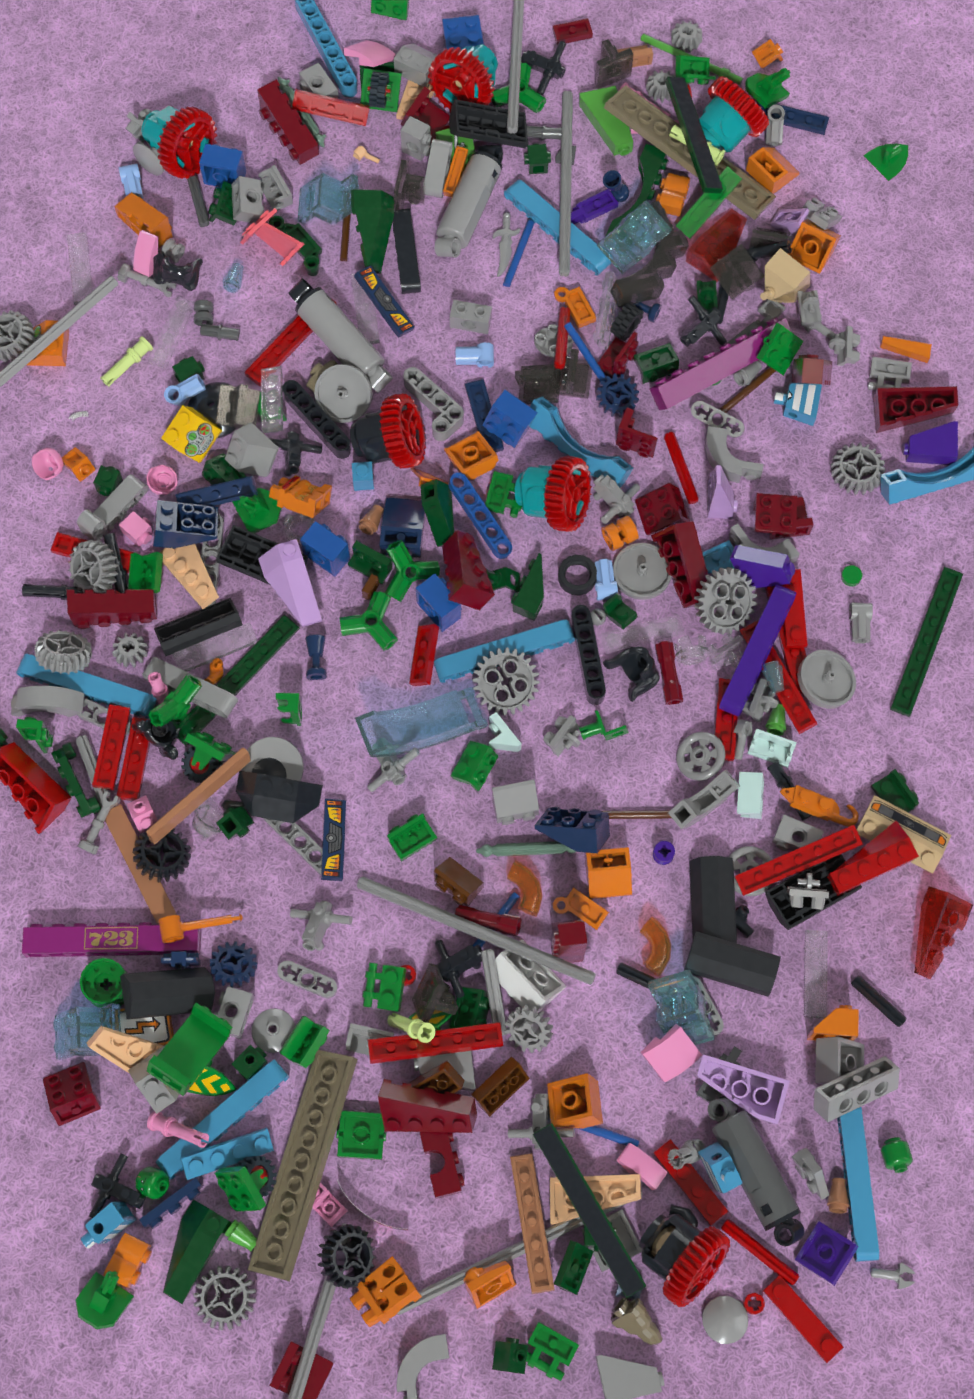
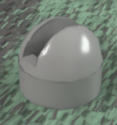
(595, 619)

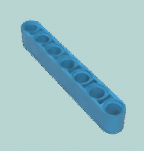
(327, 47)
(549, 220)
(529, 642)
(93, 687)
(226, 1114)
(858, 1185)

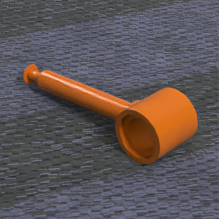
(172, 926)

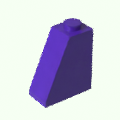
(933, 445)
(763, 566)

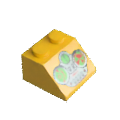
(191, 433)

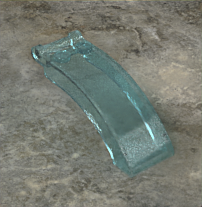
(419, 724)

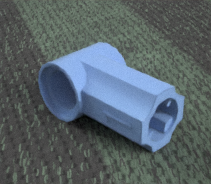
(131, 179)
(479, 355)
(186, 390)
(605, 583)

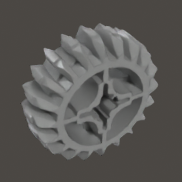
(21, 333)
(872, 467)
(93, 566)
(63, 652)
(234, 1315)

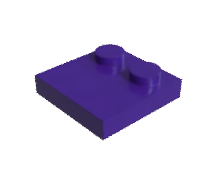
(826, 1253)

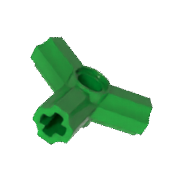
(526, 95)
(403, 560)
(379, 631)
(176, 703)

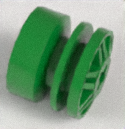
(96, 976)

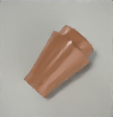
(370, 522)
(838, 1197)

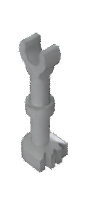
(125, 272)
(98, 824)

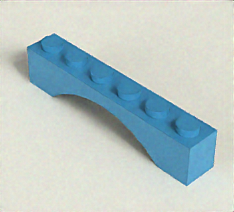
(553, 430)
(903, 485)

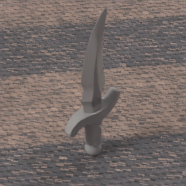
(505, 244)

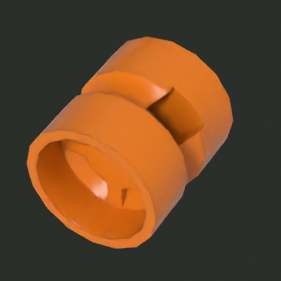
(618, 533)

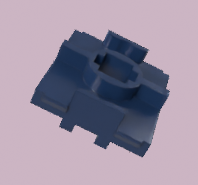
(180, 959)

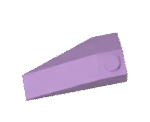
(720, 495)
(287, 574)
(749, 1089)

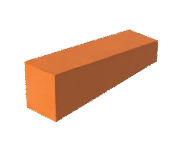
(455, 171)
(908, 348)

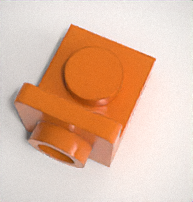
(768, 53)
(78, 464)

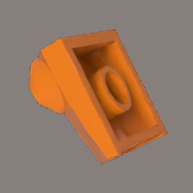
(472, 456)
(488, 1283)

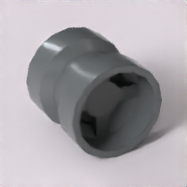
(203, 312)

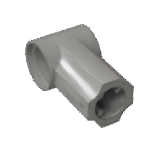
(774, 130)
(861, 617)

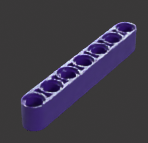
(757, 650)

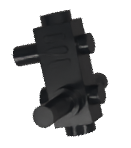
(550, 67)
(705, 322)
(292, 448)
(454, 965)
(109, 1186)

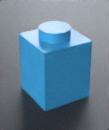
(362, 476)

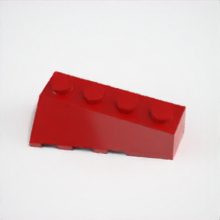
(32, 787)
(881, 855)

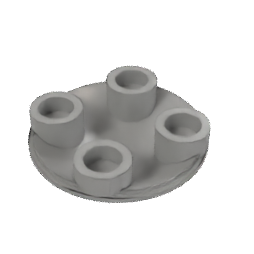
(148, 158)
(546, 340)
(725, 1319)

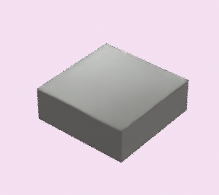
(771, 308)

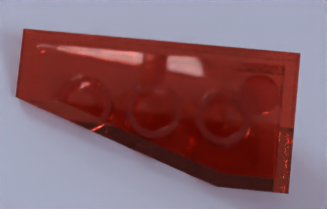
(716, 243)
(939, 920)

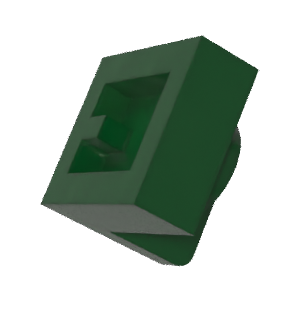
(619, 612)

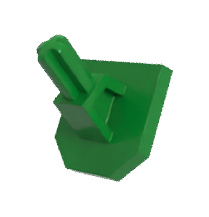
(768, 88)
(258, 511)
(102, 1301)

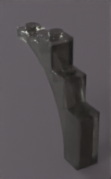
(648, 281)

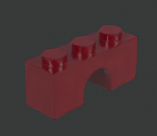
(446, 1181)

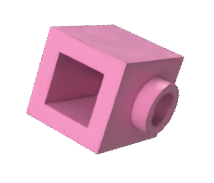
(137, 529)
(142, 813)

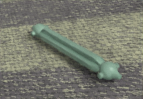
(305, 117)
(519, 849)

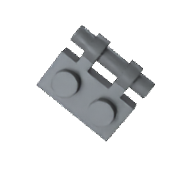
(889, 370)

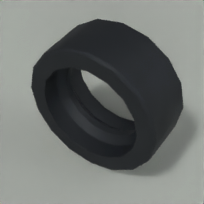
(577, 589)

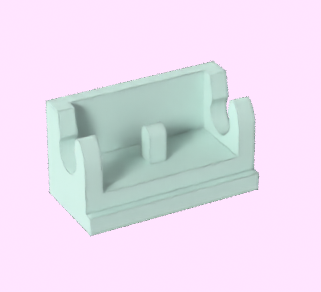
(772, 747)
(750, 794)

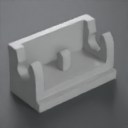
(275, 188)
(359, 1035)

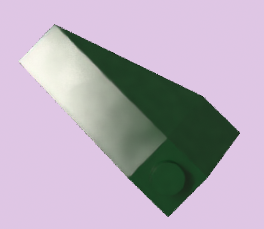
(374, 217)
(194, 1246)

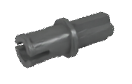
(544, 132)
(220, 332)

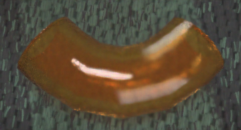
(529, 886)
(659, 946)

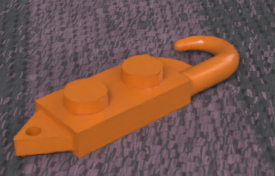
(818, 805)

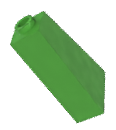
(611, 129)

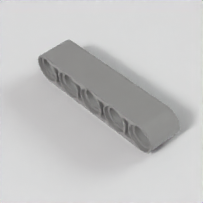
(208, 697)

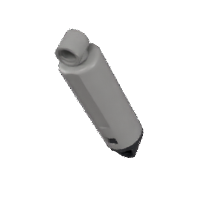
(469, 201)
(339, 333)

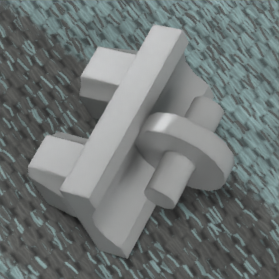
(135, 124)
(809, 308)
(843, 344)
(762, 701)
(565, 737)
(817, 895)

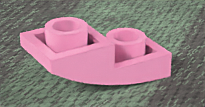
(145, 250)
(638, 1162)
(328, 1206)

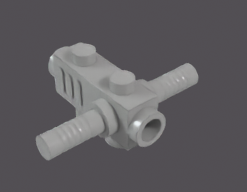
(618, 501)
(393, 769)
(319, 920)
(541, 1119)

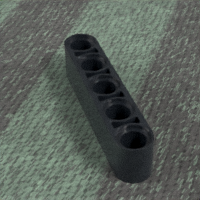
(406, 251)
(314, 411)
(588, 645)

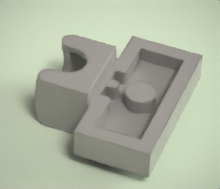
(821, 216)
(809, 1169)

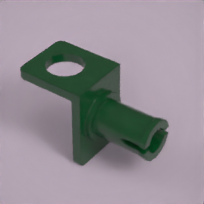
(501, 578)

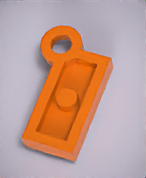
(578, 304)
(583, 908)

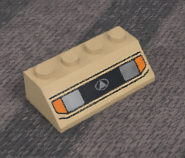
(926, 838)

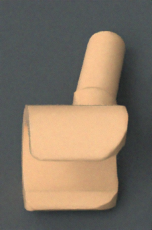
(361, 152)

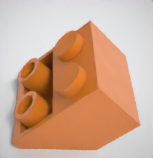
(771, 169)
(609, 873)

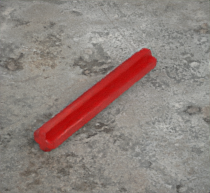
(562, 338)
(681, 468)
(760, 1252)

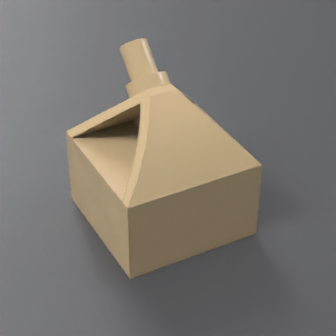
(784, 278)

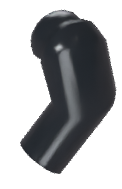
(741, 921)

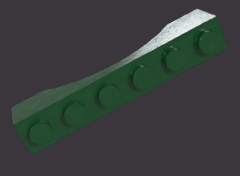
(650, 166)

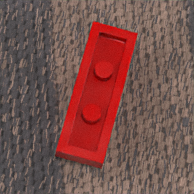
(424, 655)

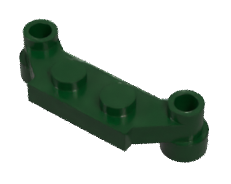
(309, 252)
(62, 756)

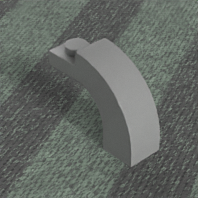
(718, 454)
(738, 537)
(47, 699)
(704, 802)
(423, 1353)

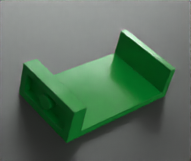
(190, 1049)

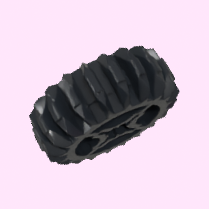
(182, 856)
(339, 1257)

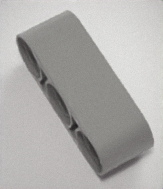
(438, 167)

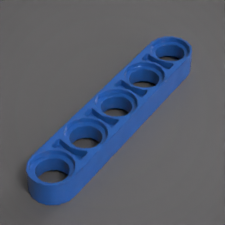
(478, 505)

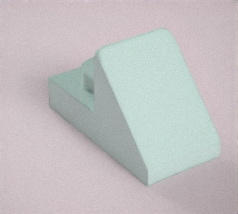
(506, 739)

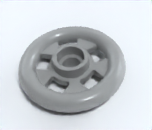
(707, 771)
(750, 853)

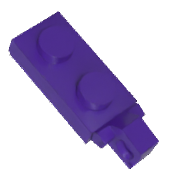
(593, 207)

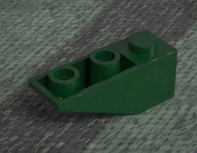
(438, 508)
(531, 595)

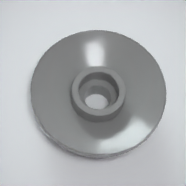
(272, 1041)

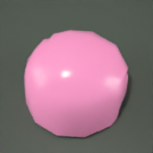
(47, 458)
(161, 476)

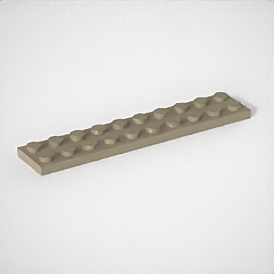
(656, 127)
(302, 1165)

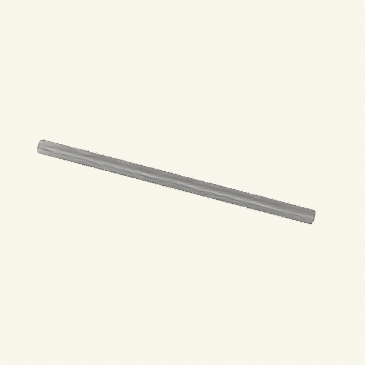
(515, 66)
(565, 187)
(57, 329)
(476, 930)
(505, 1255)
(313, 1338)

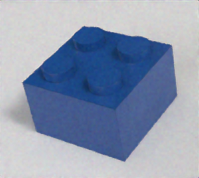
(462, 32)
(221, 165)
(509, 418)
(325, 548)
(433, 599)

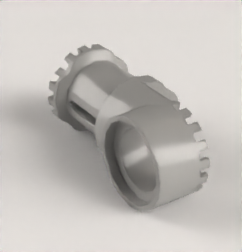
(686, 1154)

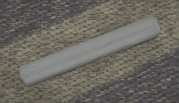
(90, 764)
(493, 988)

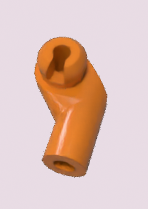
(215, 671)

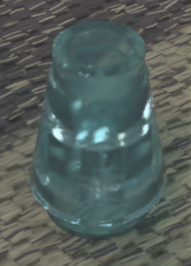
(233, 279)
(774, 675)

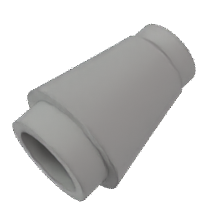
(747, 373)

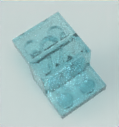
(326, 198)
(634, 237)
(682, 1004)
(78, 1025)

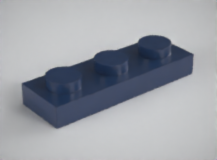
(171, 1204)

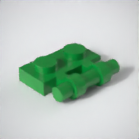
(499, 492)
(391, 987)
(555, 1346)

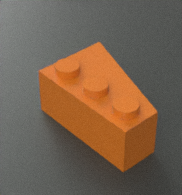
(142, 216)

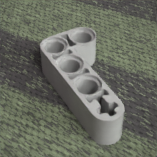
(431, 400)
(112, 509)

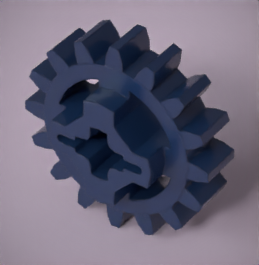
(620, 388)
(231, 967)

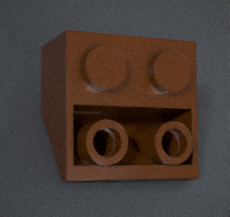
(458, 881)

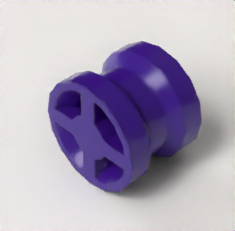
(663, 857)

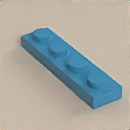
(226, 1153)

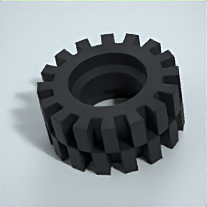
(626, 321)

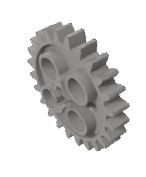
(741, 602)
(522, 672)

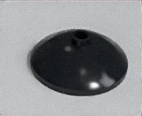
(202, 401)

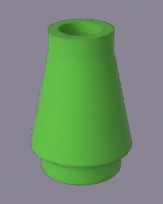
(777, 722)
(241, 1235)

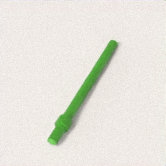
(676, 52)

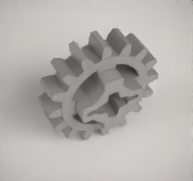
(529, 1029)

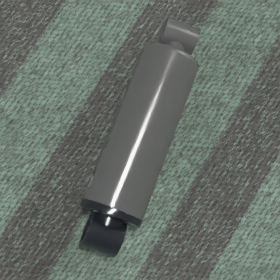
(757, 1170)

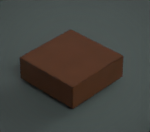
(370, 587)

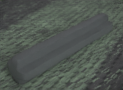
(198, 201)

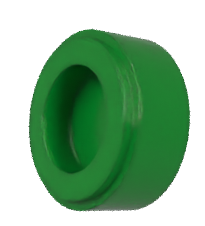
(851, 576)

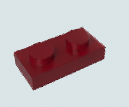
(572, 31)

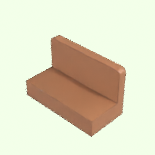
(642, 55)

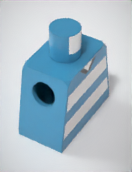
(800, 402)
(720, 1171)
(108, 1224)

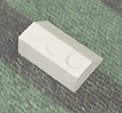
(527, 980)

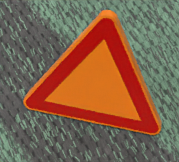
(425, 477)

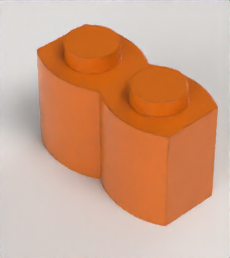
(674, 193)
(128, 1259)

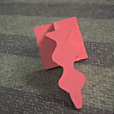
(278, 240)

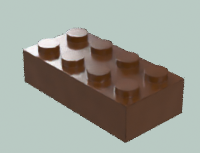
(440, 1079)
(500, 1086)

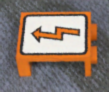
(152, 1029)

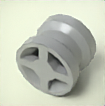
(173, 250)

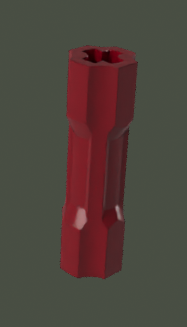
(671, 687)
(503, 923)

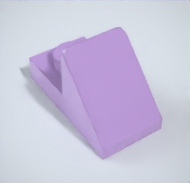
(790, 219)

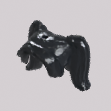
(184, 275)
(638, 667)
(160, 738)

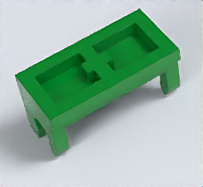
(290, 703)

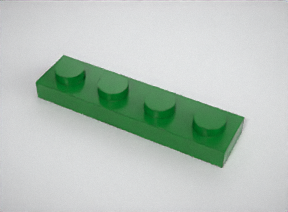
(708, 204)

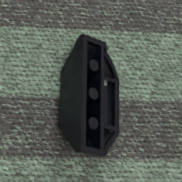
(277, 797)

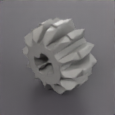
(686, 36)
(657, 87)
(132, 656)

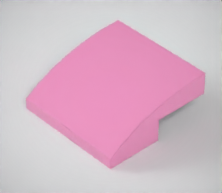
(370, 53)
(671, 1054)

